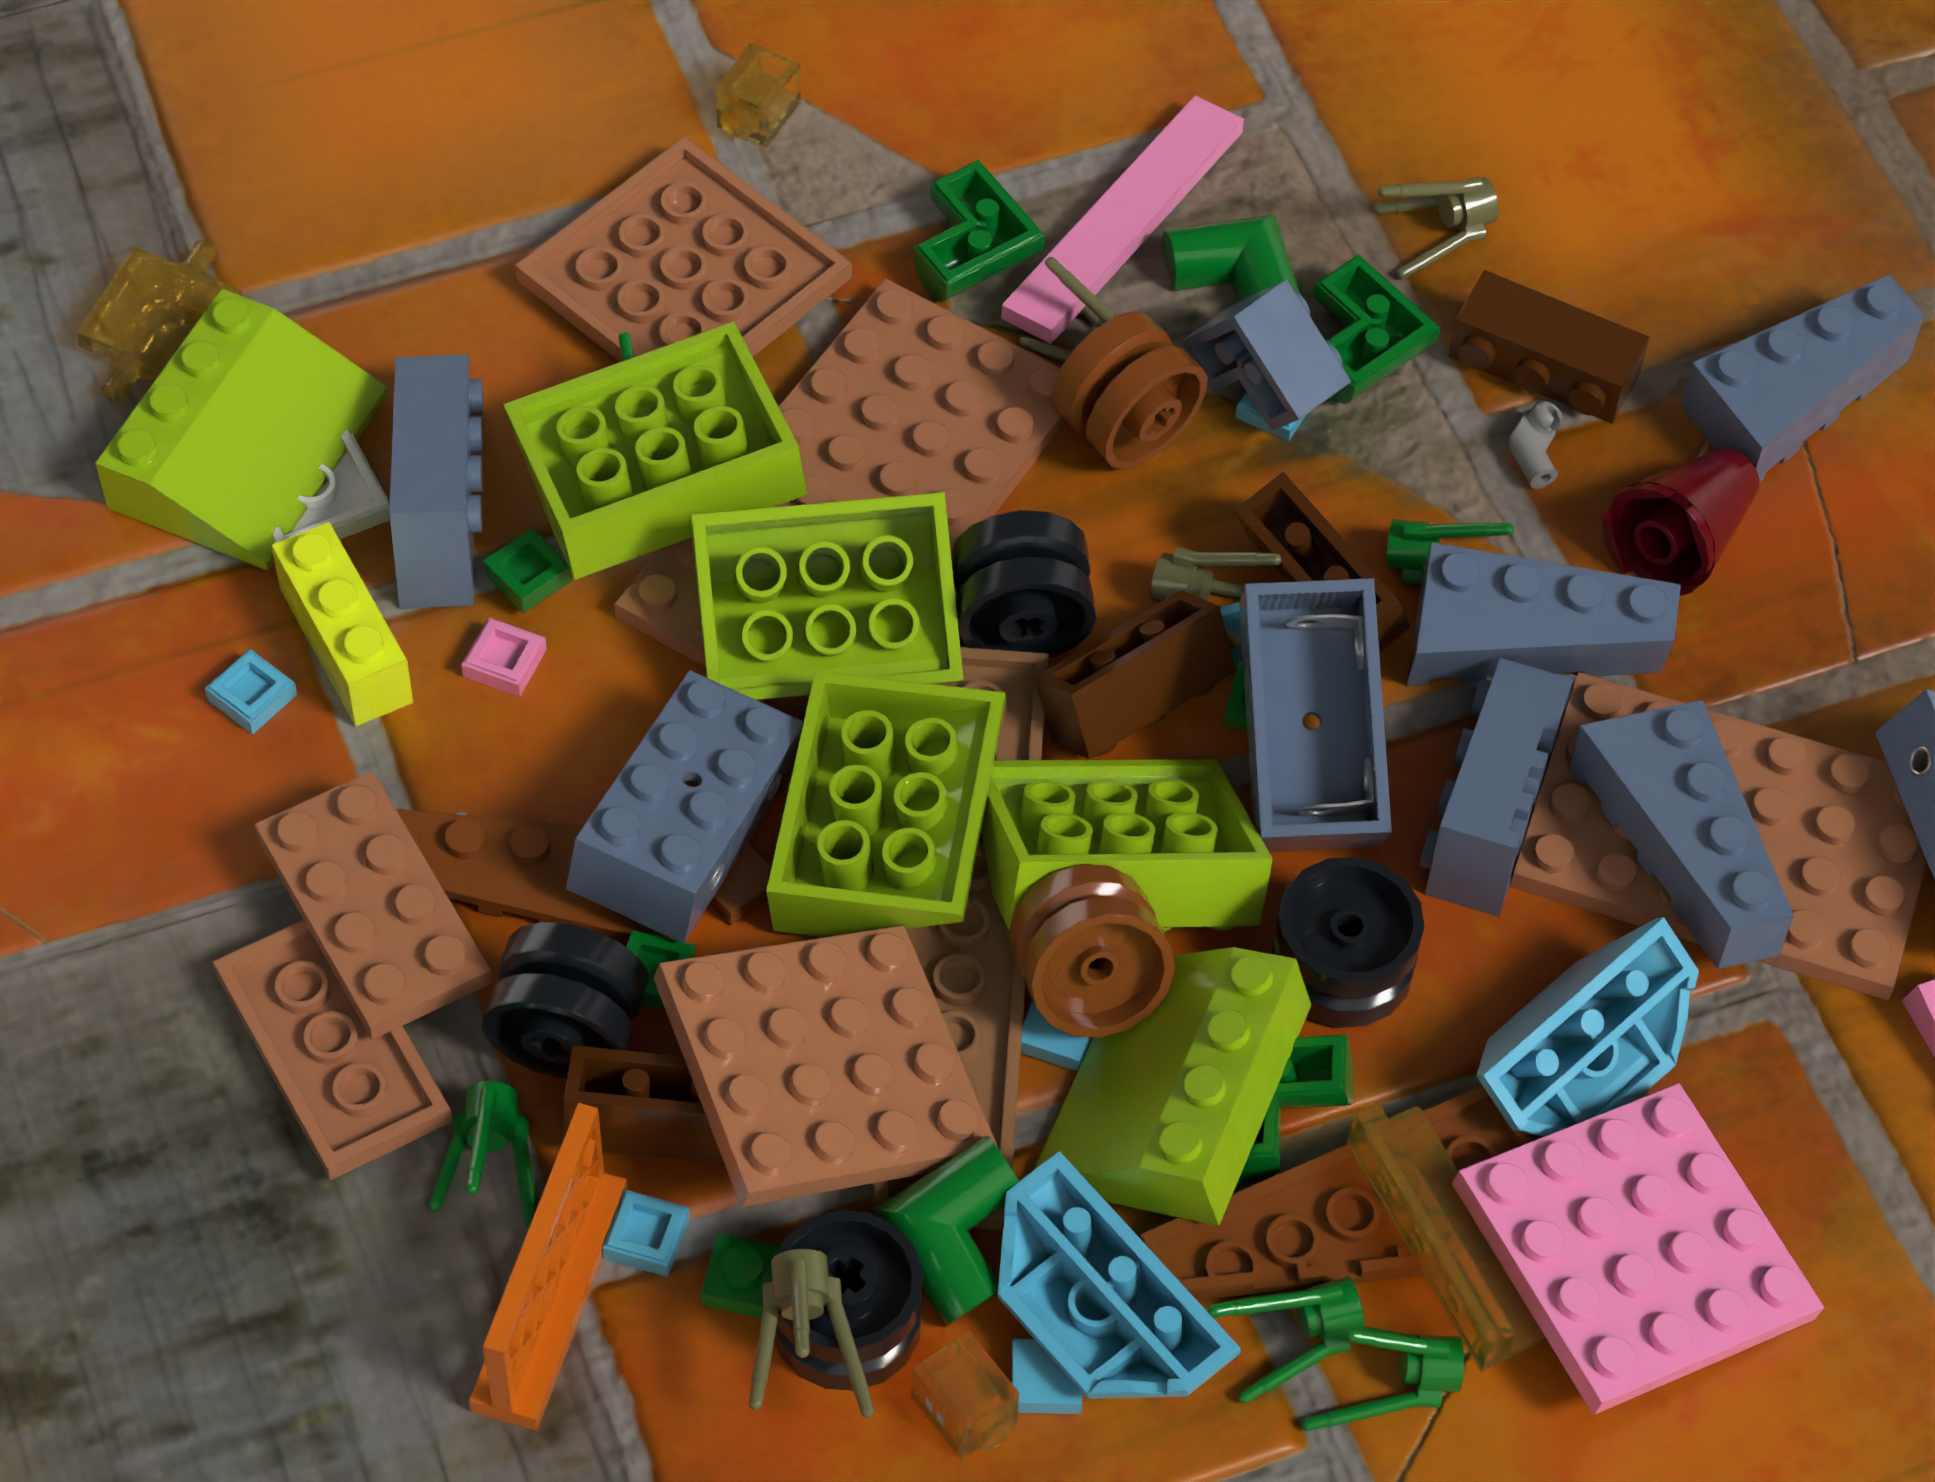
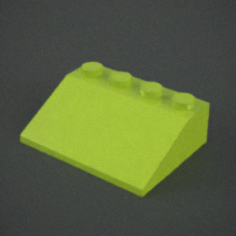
(237, 431)
(653, 442)
(827, 591)
(883, 806)
(1154, 819)
(1180, 1097)

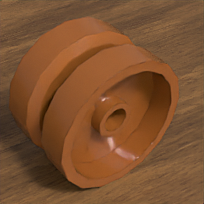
(1129, 389)
(1091, 951)

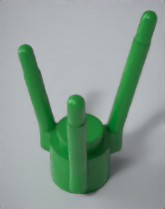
(1411, 542)
(487, 1126)
(1322, 1311)
(1426, 1361)

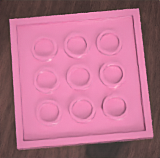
(1636, 1247)

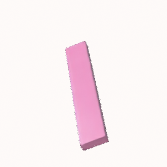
(1124, 217)

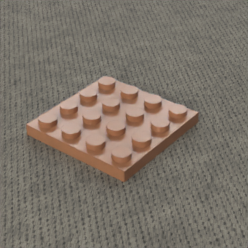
(681, 256)
(821, 1063)

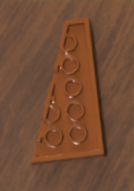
(1319, 1217)

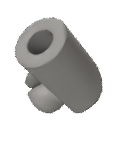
(1530, 441)

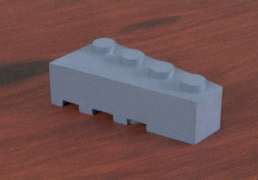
(1801, 373)
(436, 479)
(1538, 615)
(1496, 786)
(1686, 816)

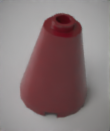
(1681, 518)

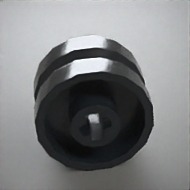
(1023, 583)
(1353, 938)
(562, 991)
(878, 1292)

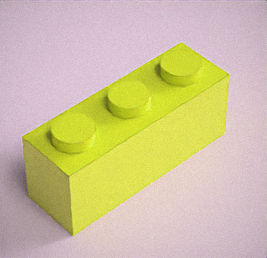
(342, 624)

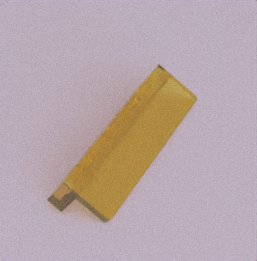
(1416, 1188)

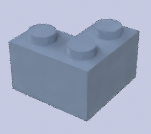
(1273, 353)

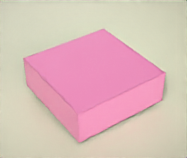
(504, 657)

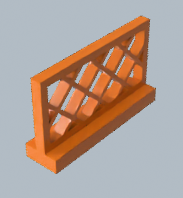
(549, 1280)

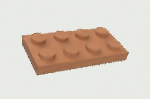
(373, 904)
(343, 1088)

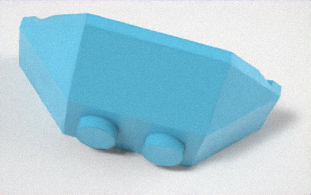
(1593, 1034)
(1101, 1294)

